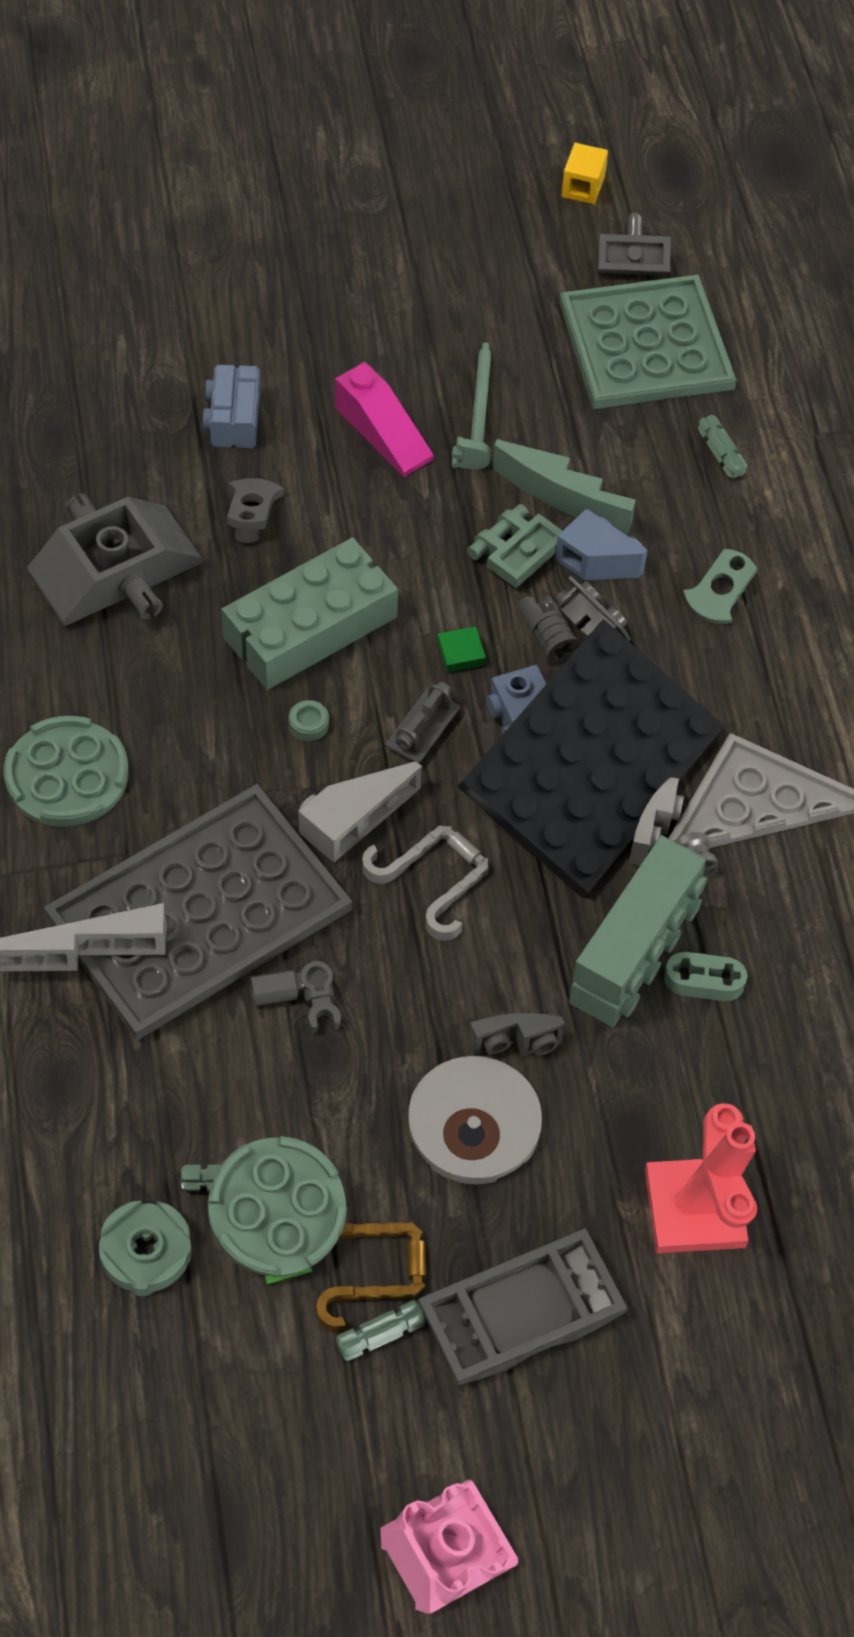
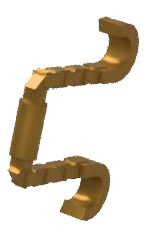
(416, 1272)

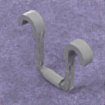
(457, 843)

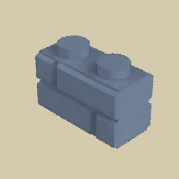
(234, 406)

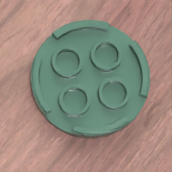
(66, 771)
(277, 1206)

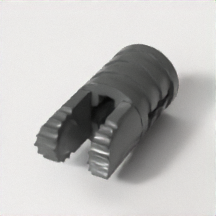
(549, 628)

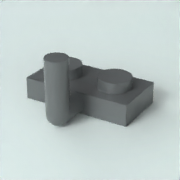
(634, 251)

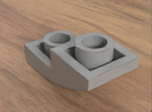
(656, 820)

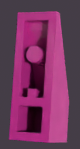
(380, 418)

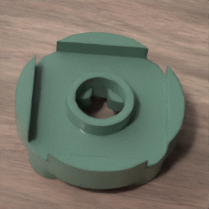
(145, 1272)

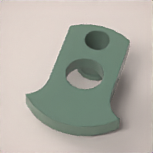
(717, 607)

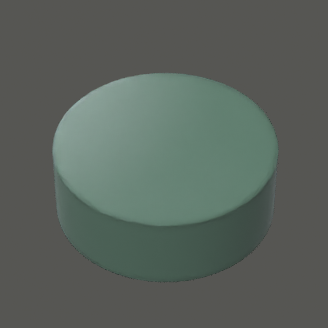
(308, 720)

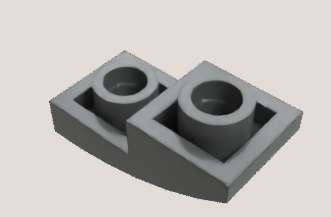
(529, 1031)

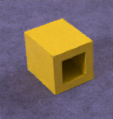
(584, 173)

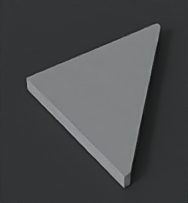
(759, 794)

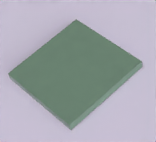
(646, 341)

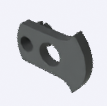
(251, 519)

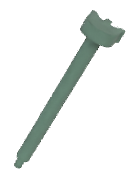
(472, 452)

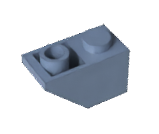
(599, 550)

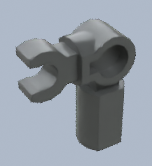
(312, 982)

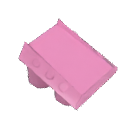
(447, 1546)

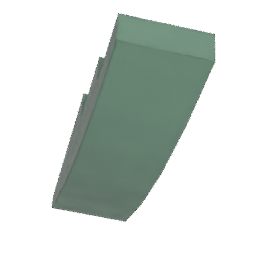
(551, 481)

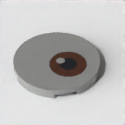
(474, 1119)

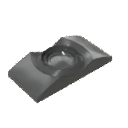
(522, 1307)

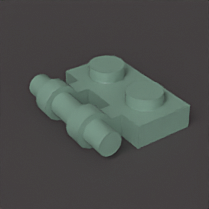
(521, 554)

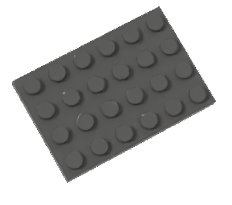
(233, 898)

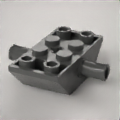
(111, 558)

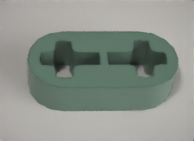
(705, 976)

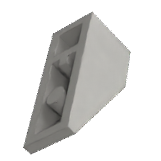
(354, 807)

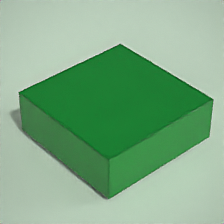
(461, 649)

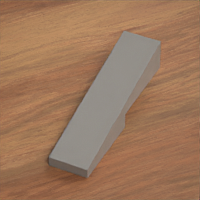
(58, 947)

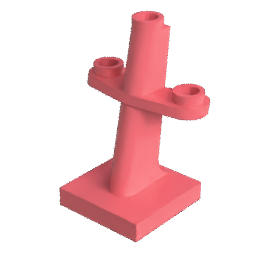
(705, 1199)

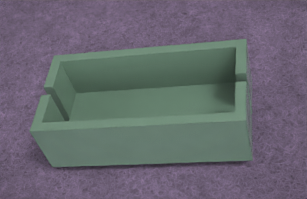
(309, 613)
(638, 931)

